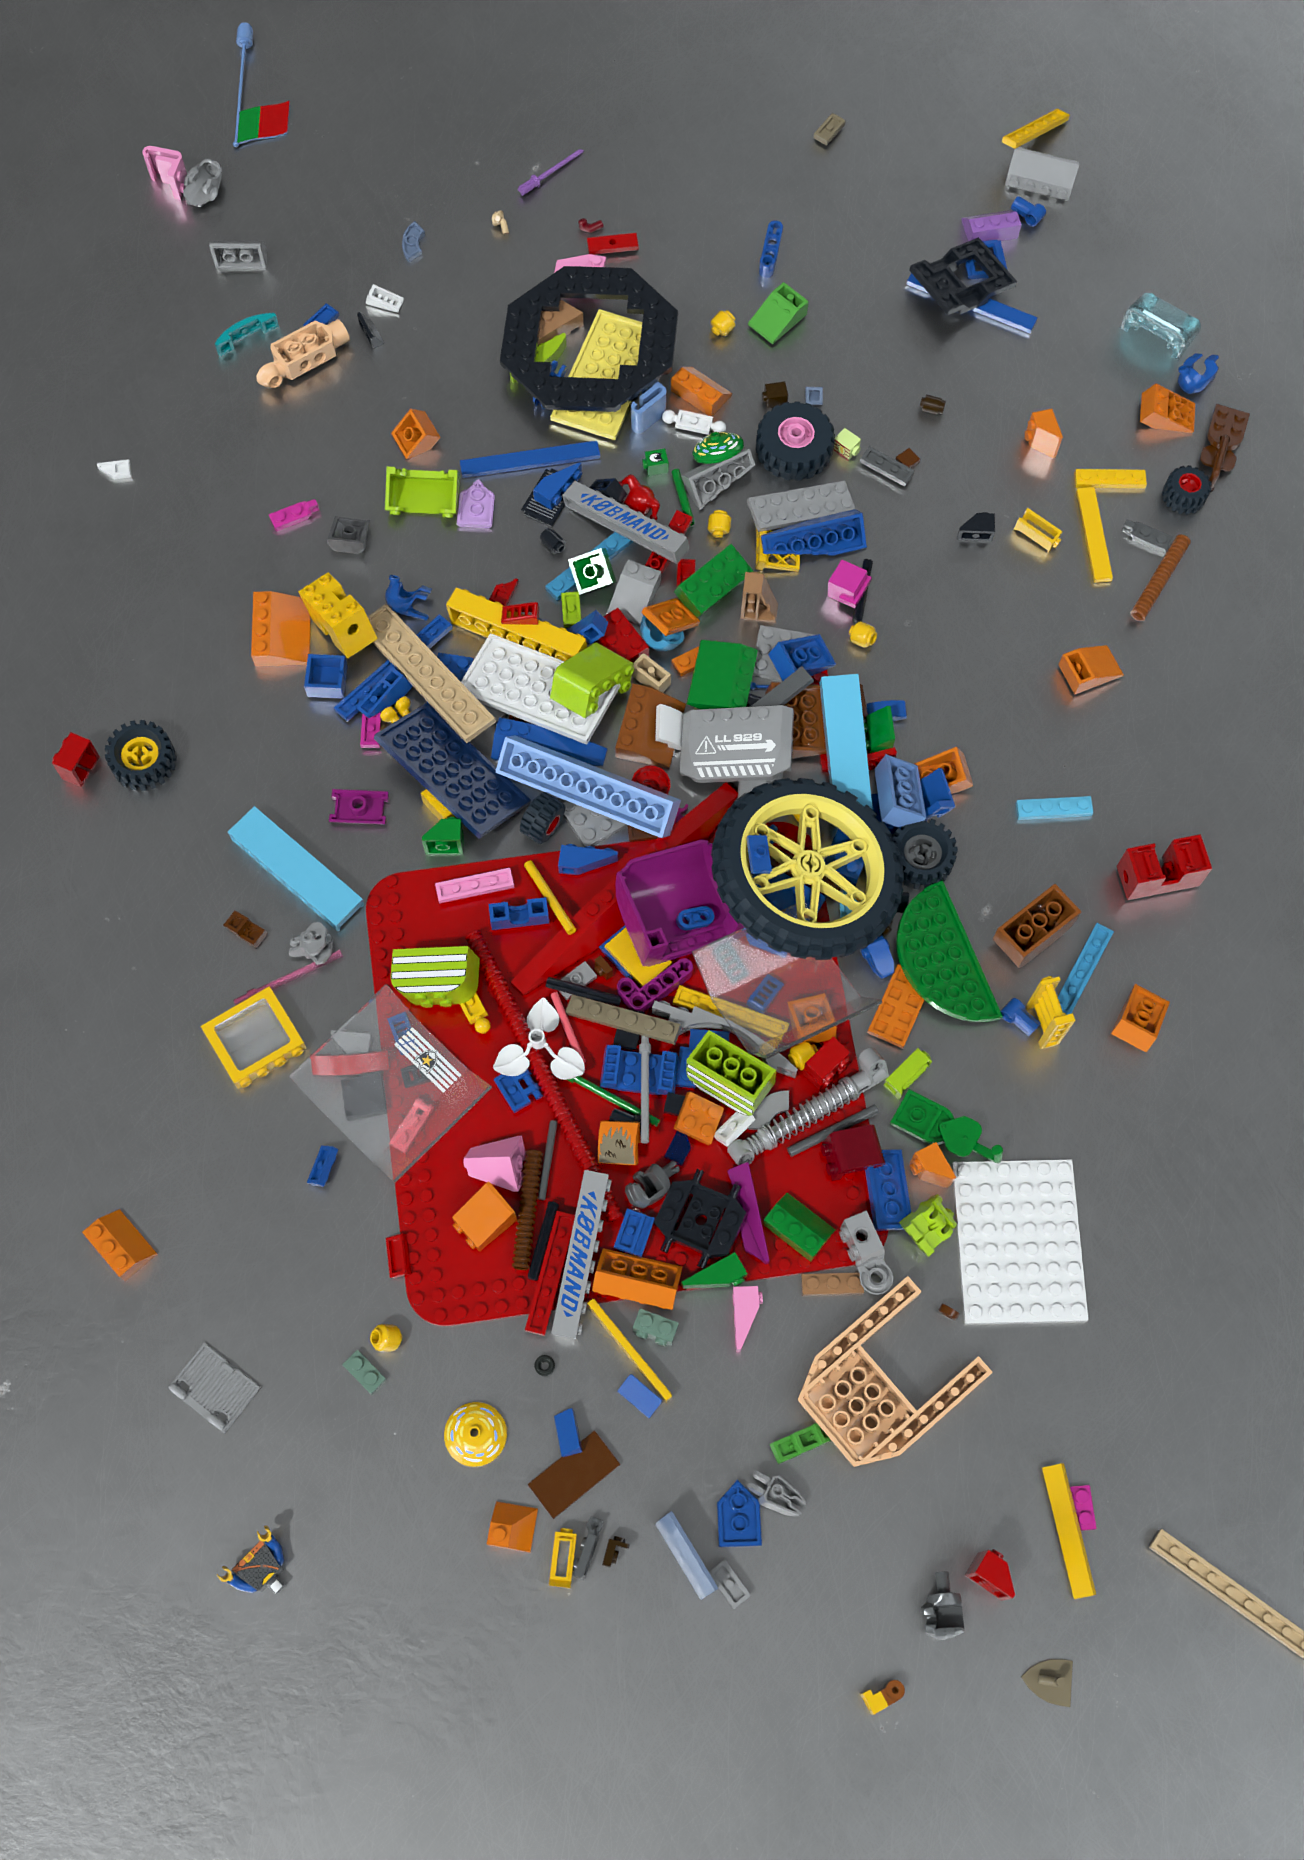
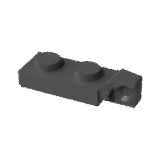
(1147, 535)
(588, 1546)

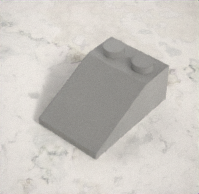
(635, 590)

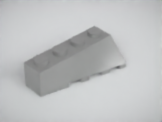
(709, 480)

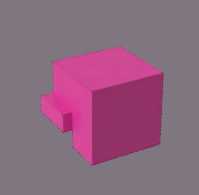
(848, 583)

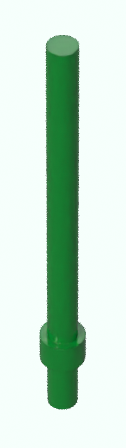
(612, 1098)

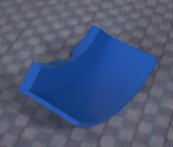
(935, 794)

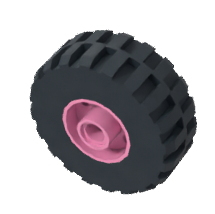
(795, 441)

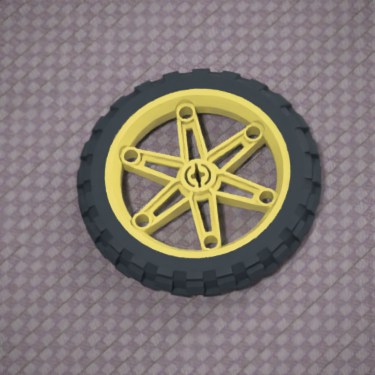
(798, 936)

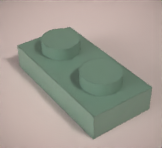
(364, 1372)

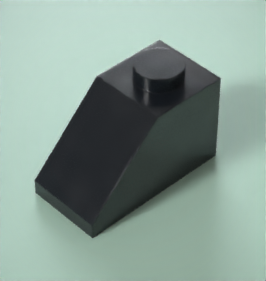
(610, 488)
(978, 528)

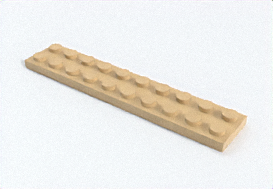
(429, 675)

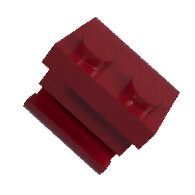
(852, 1151)

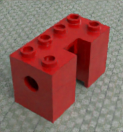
(1183, 867)

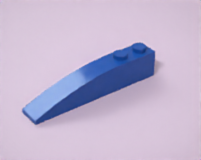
(822, 535)
(588, 753)

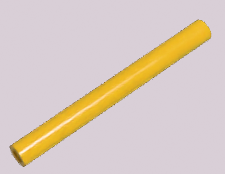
(551, 899)

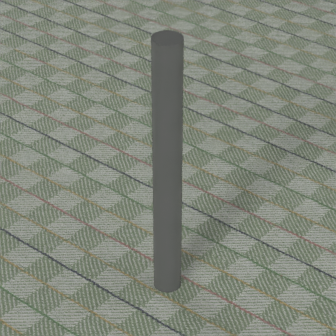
(547, 1160)

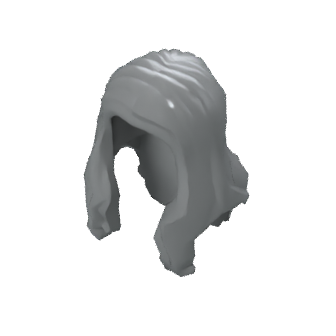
(202, 183)

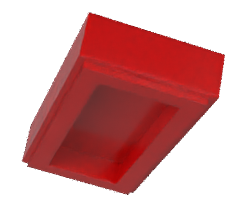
(398, 1256)

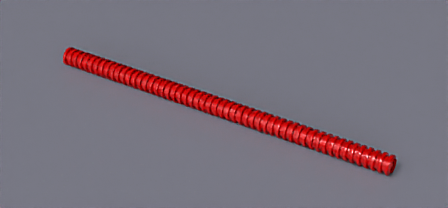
(539, 1066)

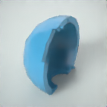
(656, 639)

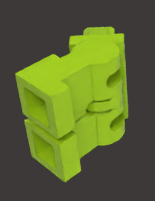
(929, 1224)

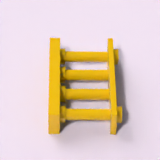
(1049, 1012)

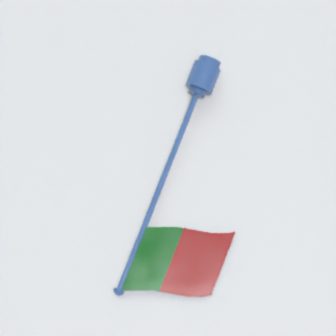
(259, 121)

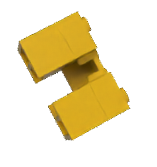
(338, 615)

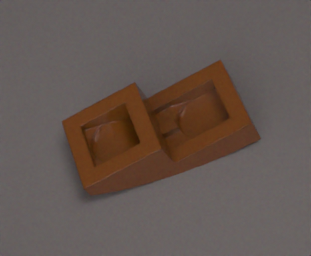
(245, 929)

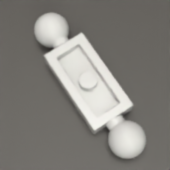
(693, 421)

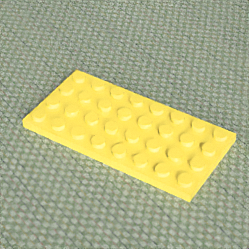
(609, 343)

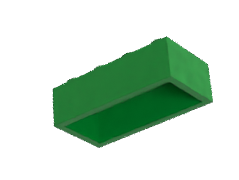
(713, 581)

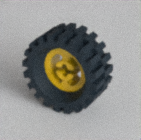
(125, 751)

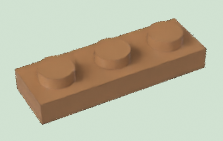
(831, 1284)

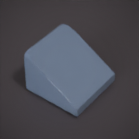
(814, 395)

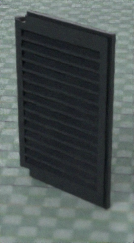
(539, 512)

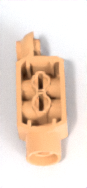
(302, 351)

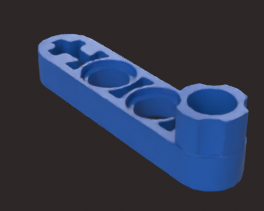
(768, 270)

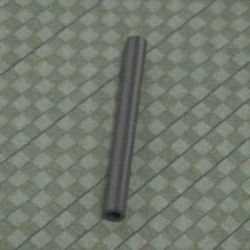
(822, 1135)

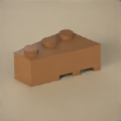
(559, 322)
(758, 599)

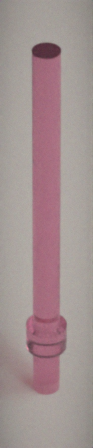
(289, 977)

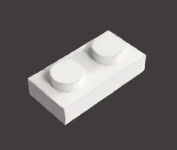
(733, 1128)

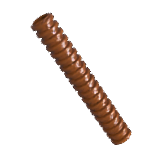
(1160, 577)

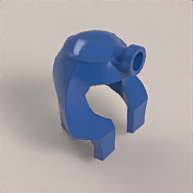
(1190, 380)
(401, 600)

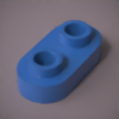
(694, 919)

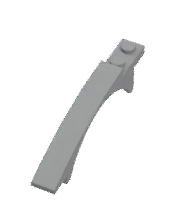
(703, 1019)

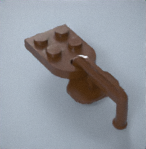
(1225, 435)

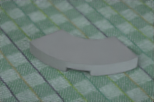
(769, 1108)

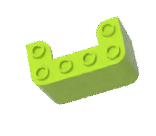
(588, 675)

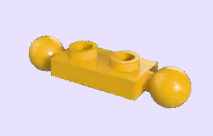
(475, 1014)

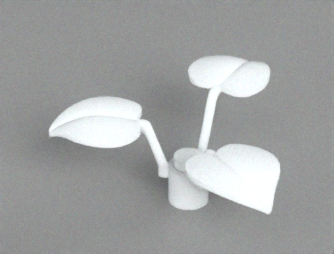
(542, 1017)

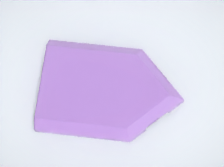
(476, 506)

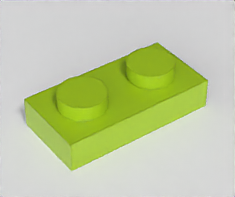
(570, 608)

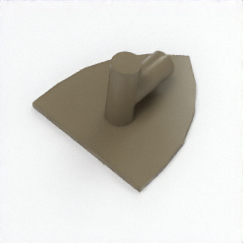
(1051, 1681)

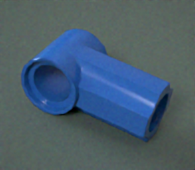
(1032, 213)
(1016, 1013)

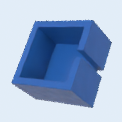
(325, 676)

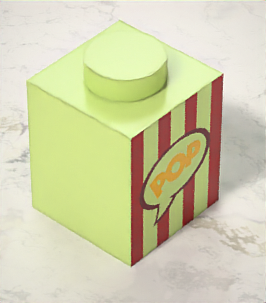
(847, 444)

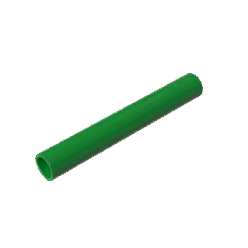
(682, 493)

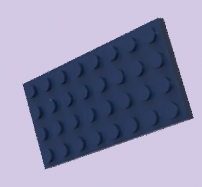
(452, 770)

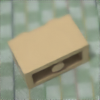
(651, 674)

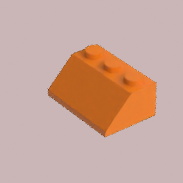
(699, 390)
(119, 1244)

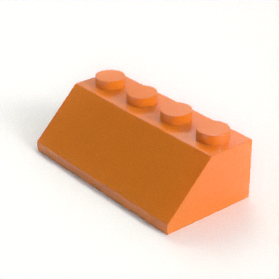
(637, 1279)

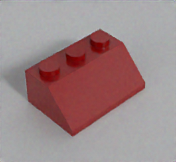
(992, 1574)

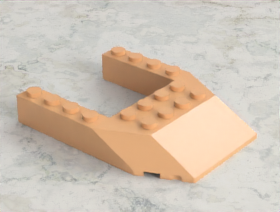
(859, 1402)

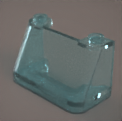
(1163, 321)

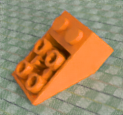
(1167, 410)
(1089, 667)

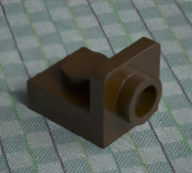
(612, 1554)

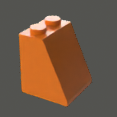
(484, 1217)

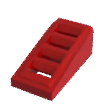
(521, 620)

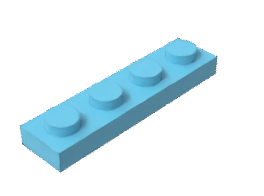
(1054, 808)

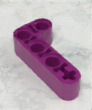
(656, 983)

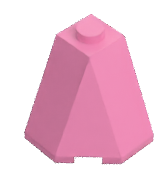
(498, 1163)

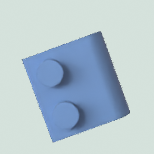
(651, 407)

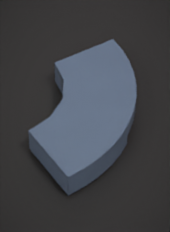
(411, 240)

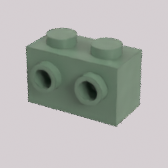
(655, 1327)

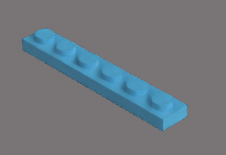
(565, 581)
(1084, 967)

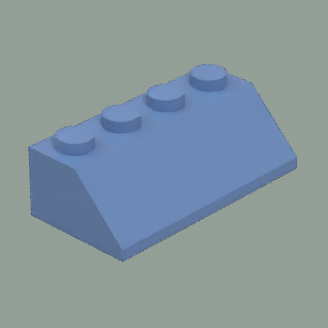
(899, 792)

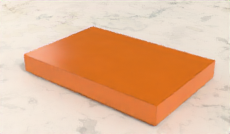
(670, 616)

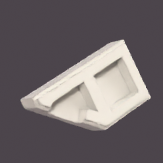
(116, 469)

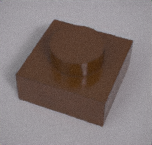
(602, 968)

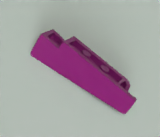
(751, 1230)

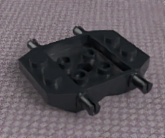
(706, 1203)

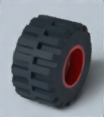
(1186, 489)
(542, 818)

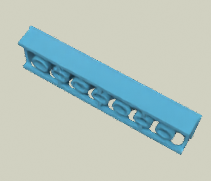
(845, 736)
(295, 868)

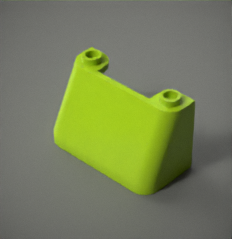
(422, 491)

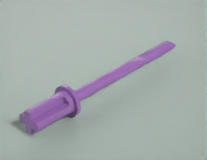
(534, 181)

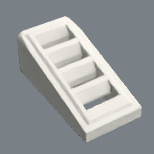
(383, 304)

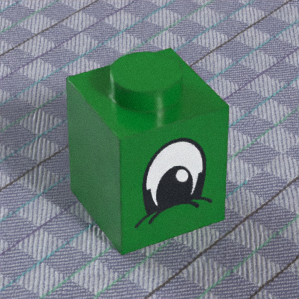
(656, 462)

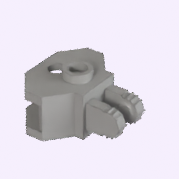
(312, 943)

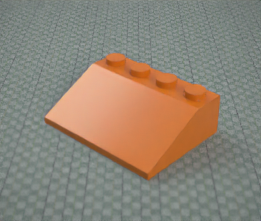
(279, 630)

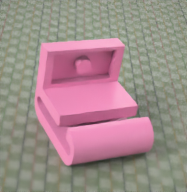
(169, 166)

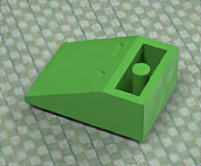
(779, 313)

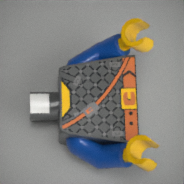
(258, 1567)

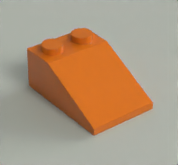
(953, 766)
(1140, 1018)

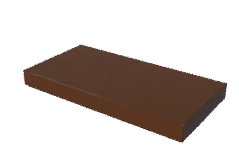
(574, 1475)

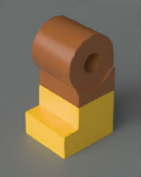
(889, 1694)

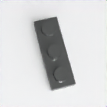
(887, 466)

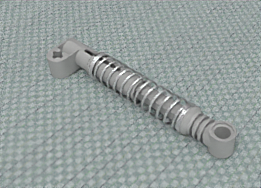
(849, 1088)

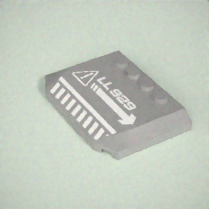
(737, 743)

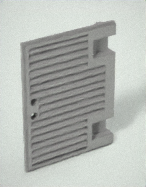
(214, 1387)

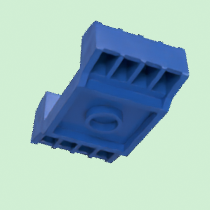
(623, 1071)

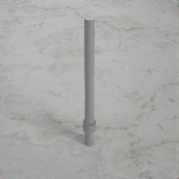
(644, 1050)

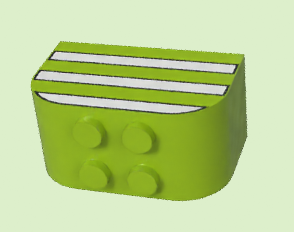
(435, 975)
(729, 1074)

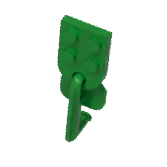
(960, 1135)

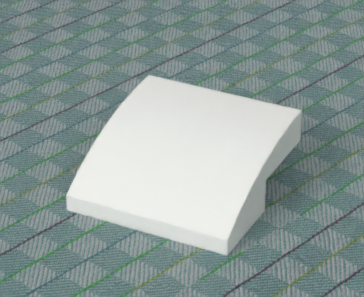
(669, 726)

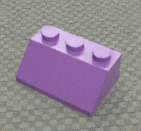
(993, 226)

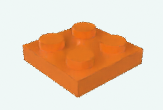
(698, 1118)

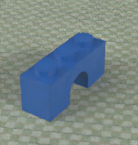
(506, 916)

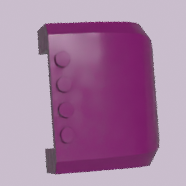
(657, 889)

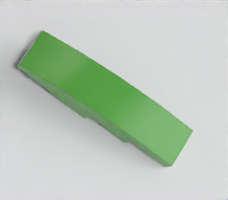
(799, 1443)

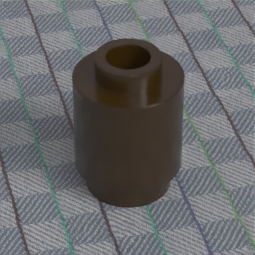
(932, 404)

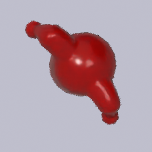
(640, 497)

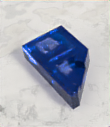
(678, 1148)

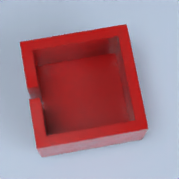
(74, 752)
(826, 1063)

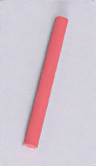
(566, 1024)

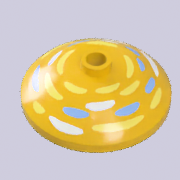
(486, 1445)

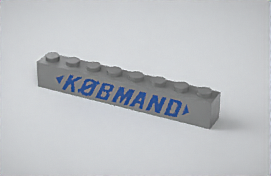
(626, 522)
(580, 1252)

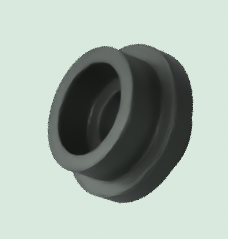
(541, 1359)

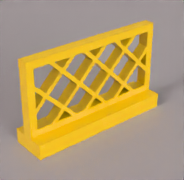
(762, 559)

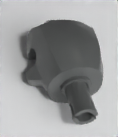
(651, 1185)
(943, 1610)

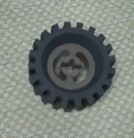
(934, 844)

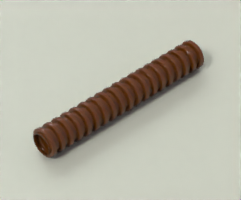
(527, 1210)

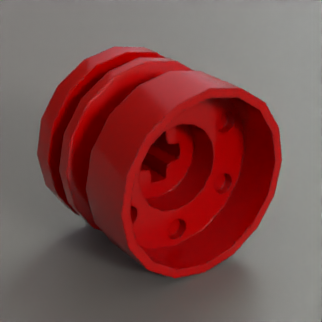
(653, 778)

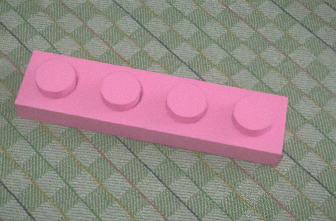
(474, 885)

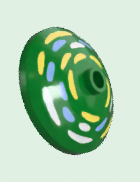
(717, 447)

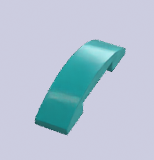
(244, 328)

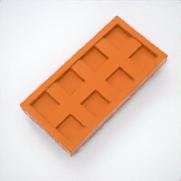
(897, 1012)

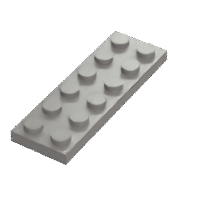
(799, 505)

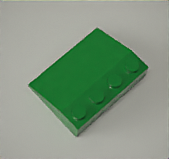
(721, 675)

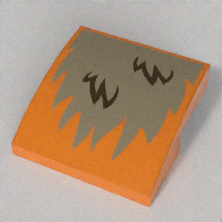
(618, 1142)

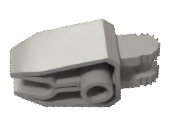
(777, 1494)

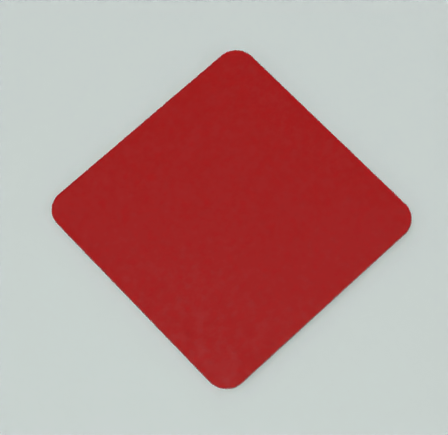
(464, 1286)

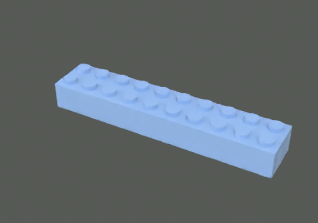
(588, 786)

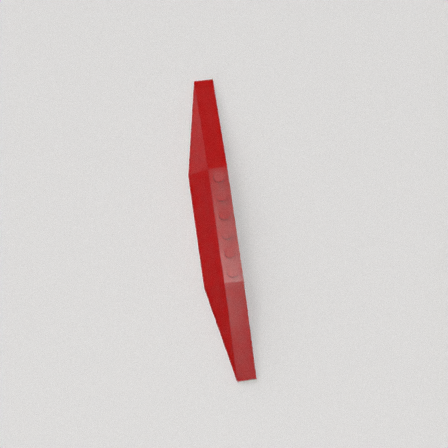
(601, 915)

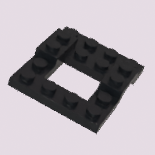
(949, 291)

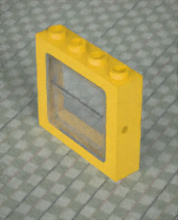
(254, 1038)

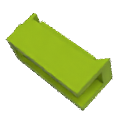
(908, 1072)

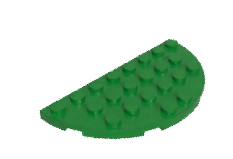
(941, 958)

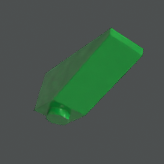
(721, 1274)

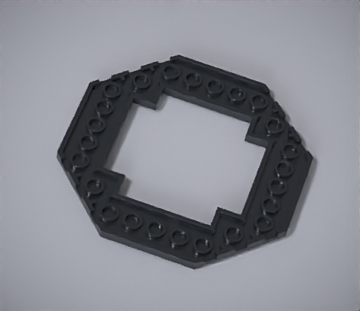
(589, 394)

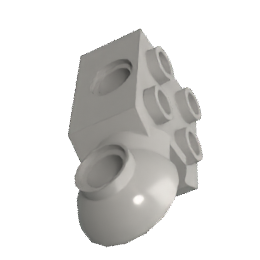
(866, 1253)

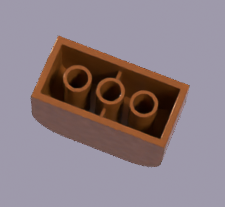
(1037, 926)

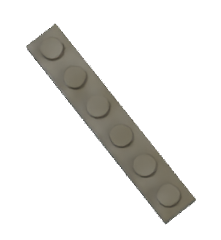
(623, 1019)

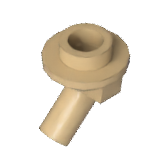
(498, 219)

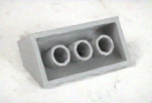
(1042, 173)

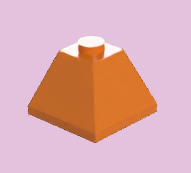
(512, 1527)

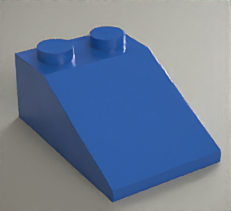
(806, 652)
(851, 870)

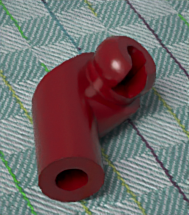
(587, 227)

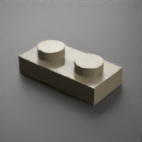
(829, 129)

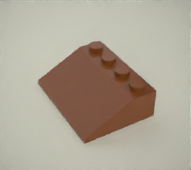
(808, 722)
(638, 728)

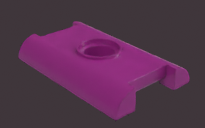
(369, 813)

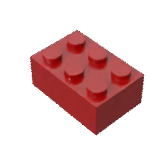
(623, 637)

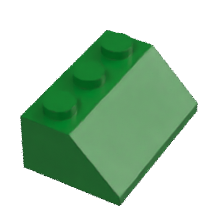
(798, 1226)

